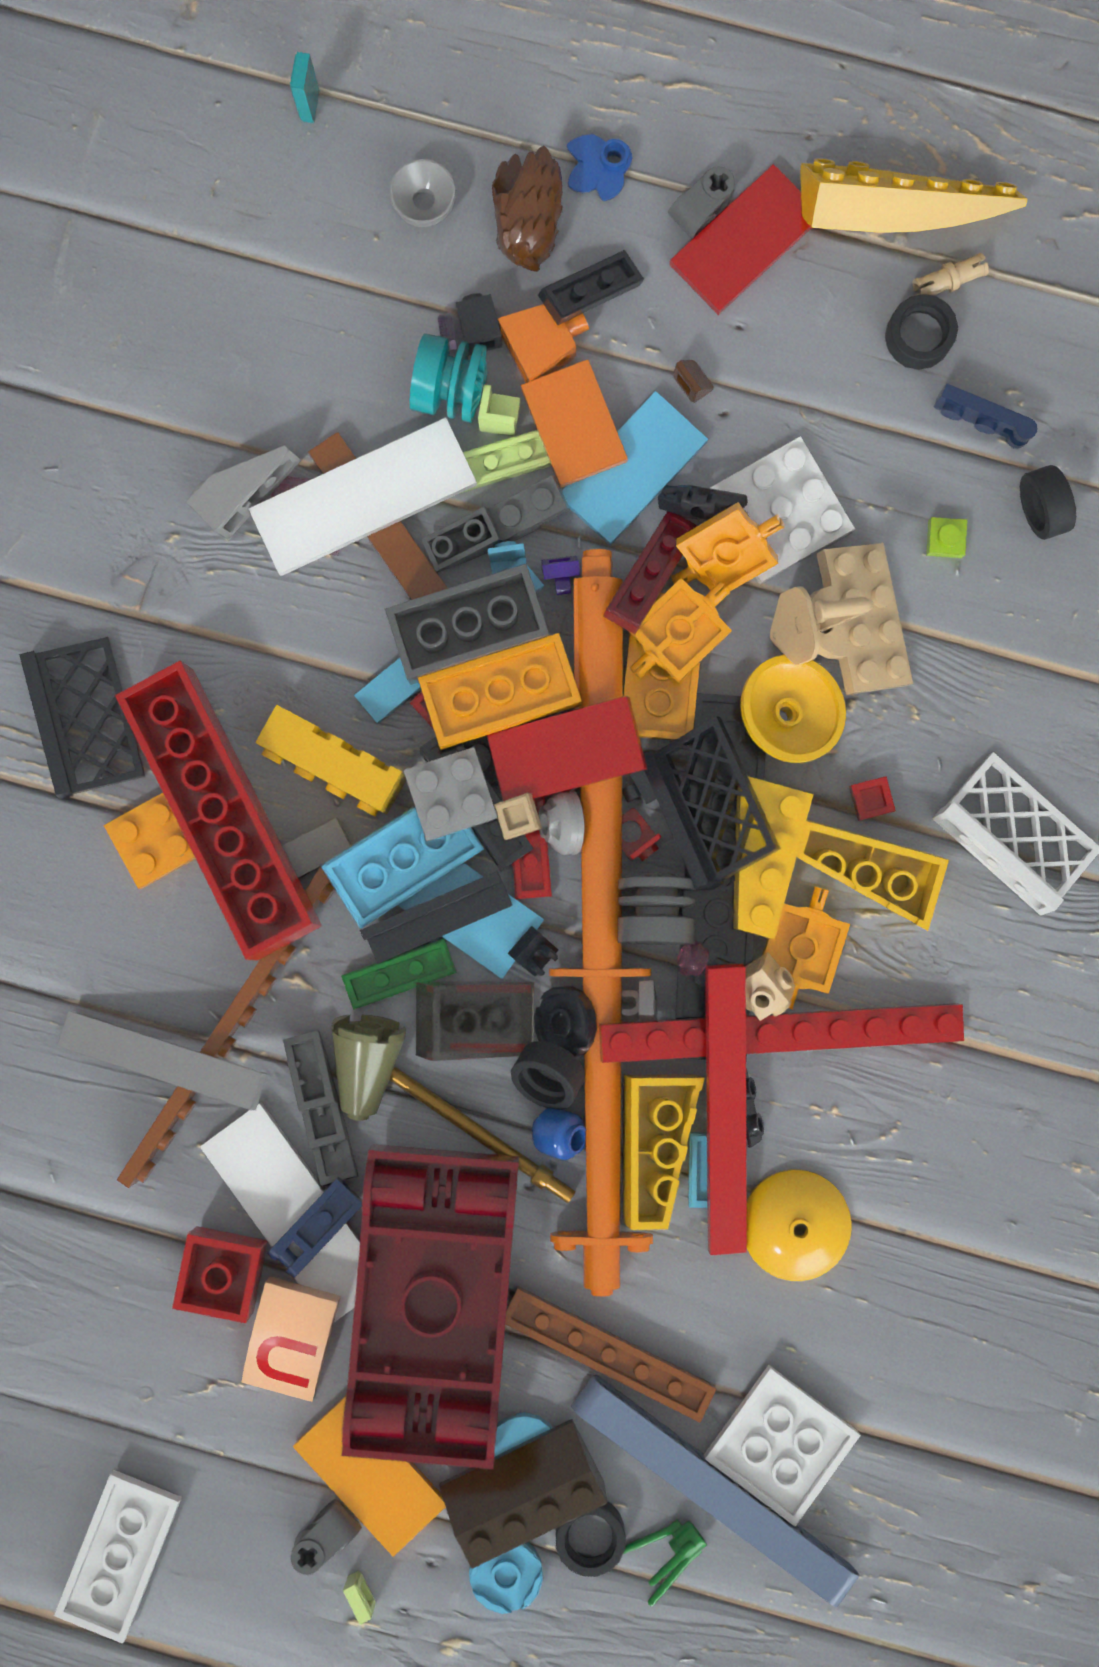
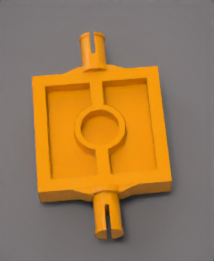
(728, 549)
(681, 630)
(808, 944)

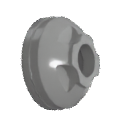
(421, 177)
(563, 822)

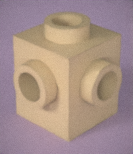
(768, 987)

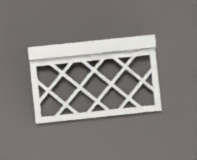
(1005, 861)

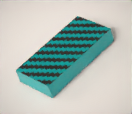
(304, 87)

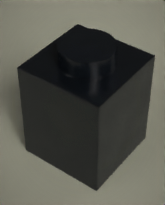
(479, 321)

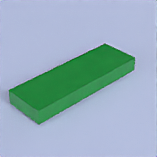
(398, 974)

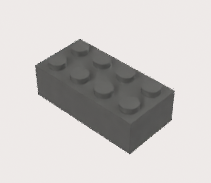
(466, 622)

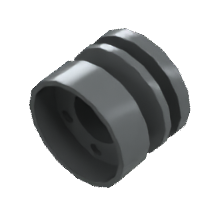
(656, 910)

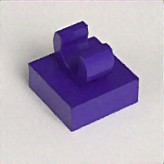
(560, 570)

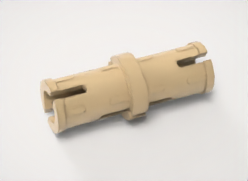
(951, 276)

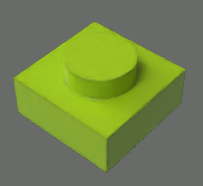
(946, 537)

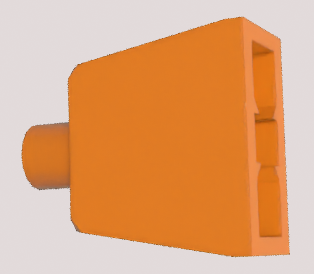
(538, 342)

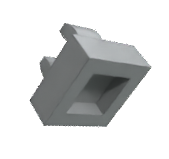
(645, 1002)

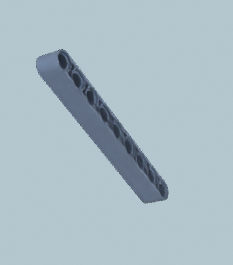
(714, 1491)

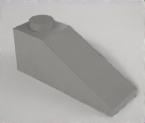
(229, 493)

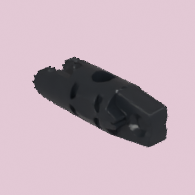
(697, 501)

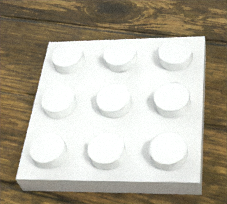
(797, 491)
(781, 1445)

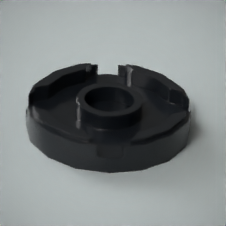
(566, 1019)

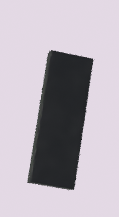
(590, 287)

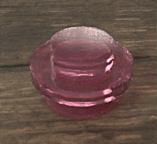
(692, 959)

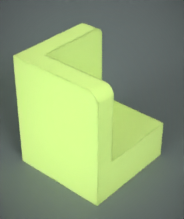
(498, 412)

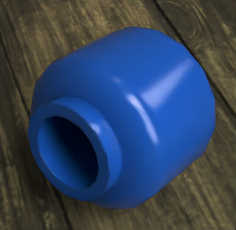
(559, 1133)

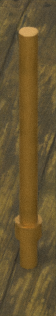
(540, 1174)

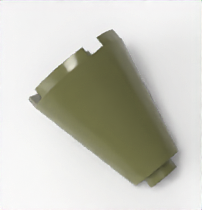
(364, 1061)

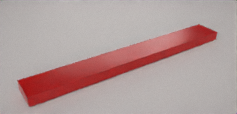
(726, 1108)

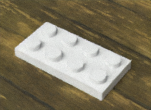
(117, 1556)

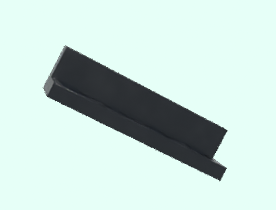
(489, 834)
(437, 917)

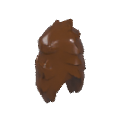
(528, 207)

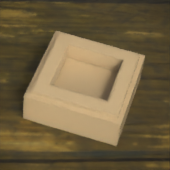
(517, 816)

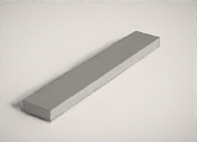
(162, 1060)

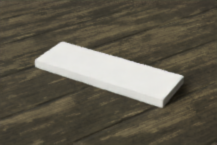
(363, 496)
(276, 1192)

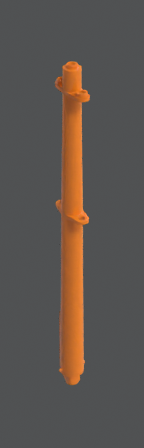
(598, 680)

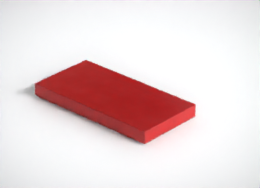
(743, 240)
(568, 750)

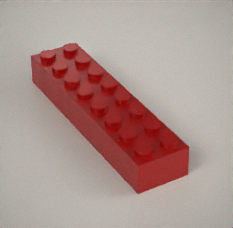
(218, 811)

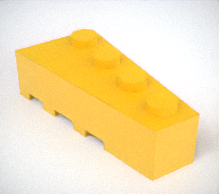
(331, 760)
(881, 870)
(764, 885)
(655, 1144)

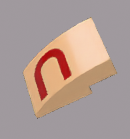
(290, 1338)

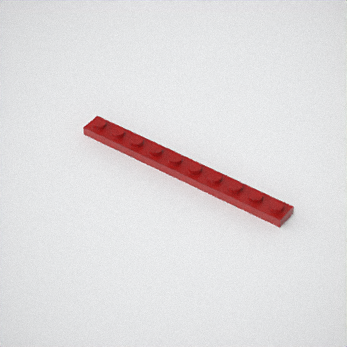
(787, 1032)

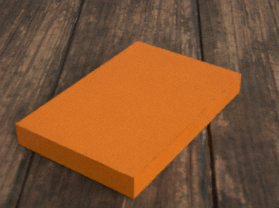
(574, 423)

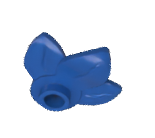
(593, 167)

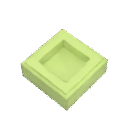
(359, 1597)

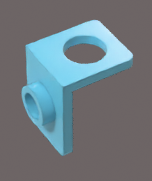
(504, 555)

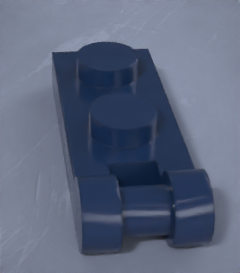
(986, 415)
(316, 1226)

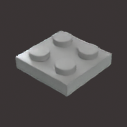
(450, 794)

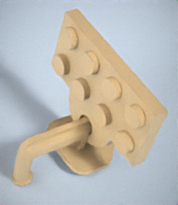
(857, 616)

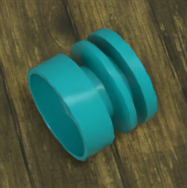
(447, 377)

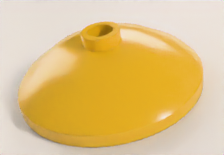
(808, 698)
(780, 1205)

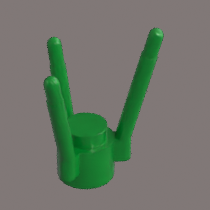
(686, 1545)

